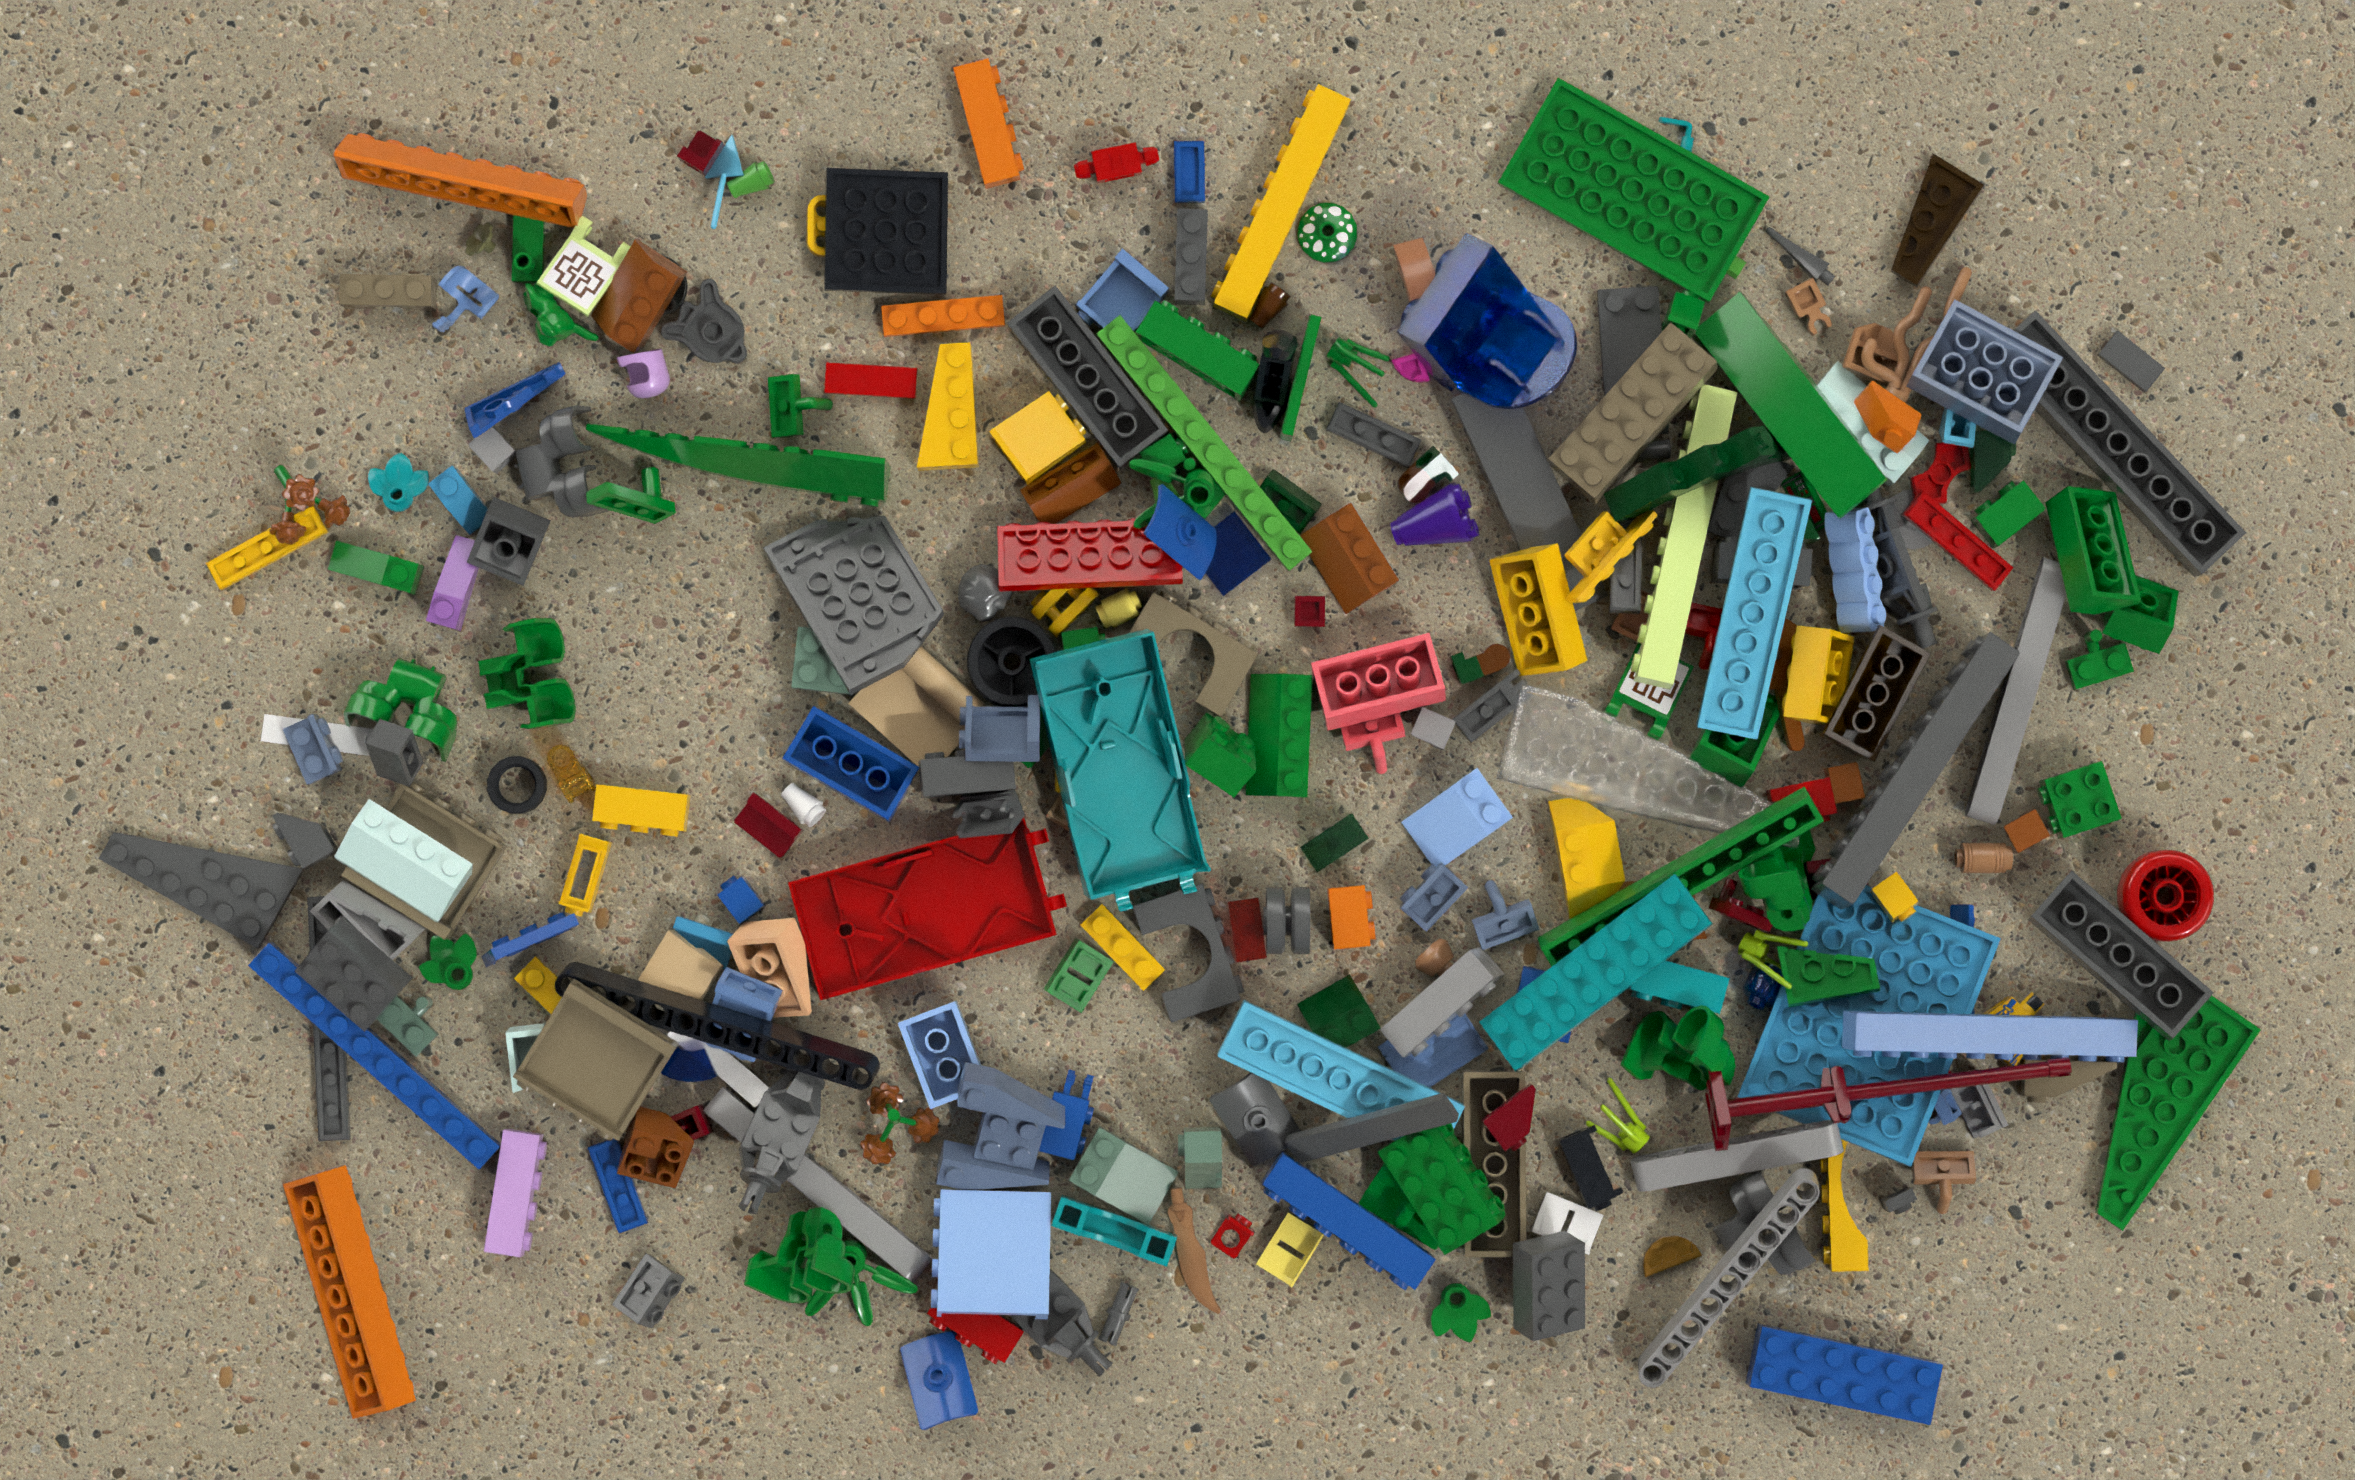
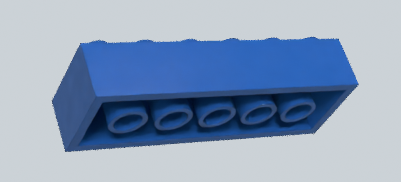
(1347, 1220)
(1844, 1374)

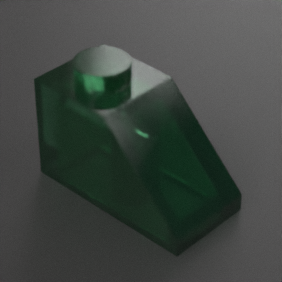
(1988, 459)
(1334, 842)

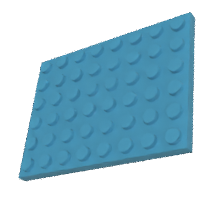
(1921, 968)

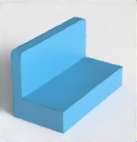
(705, 937)

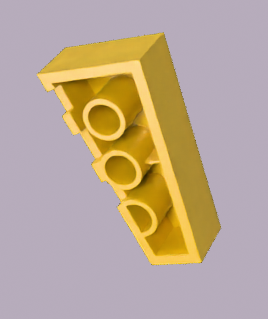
(950, 421)

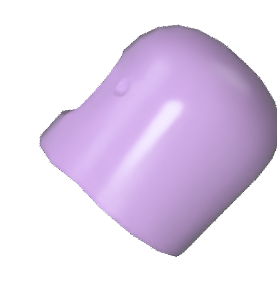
(646, 372)

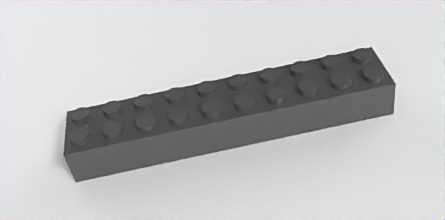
(2131, 457)
(1914, 771)

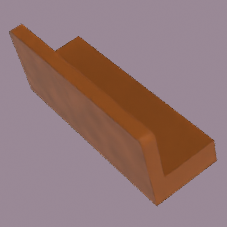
(1071, 485)

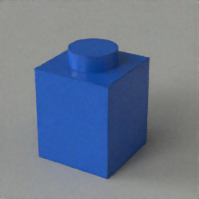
(740, 898)

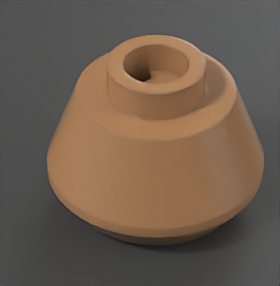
(1435, 958)

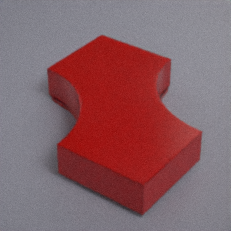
(1947, 463)

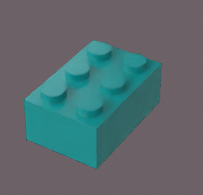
(1682, 986)

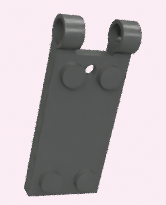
(1627, 328)

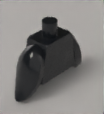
(1273, 379)

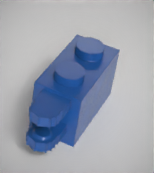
(1068, 1141)

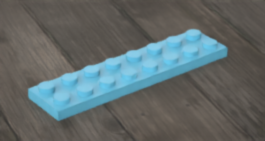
(1754, 612)
(1316, 1066)

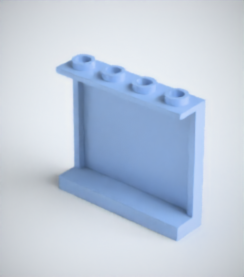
(992, 1253)

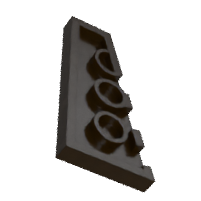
(1938, 211)

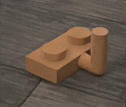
(1944, 1169)

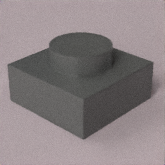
(1899, 1201)

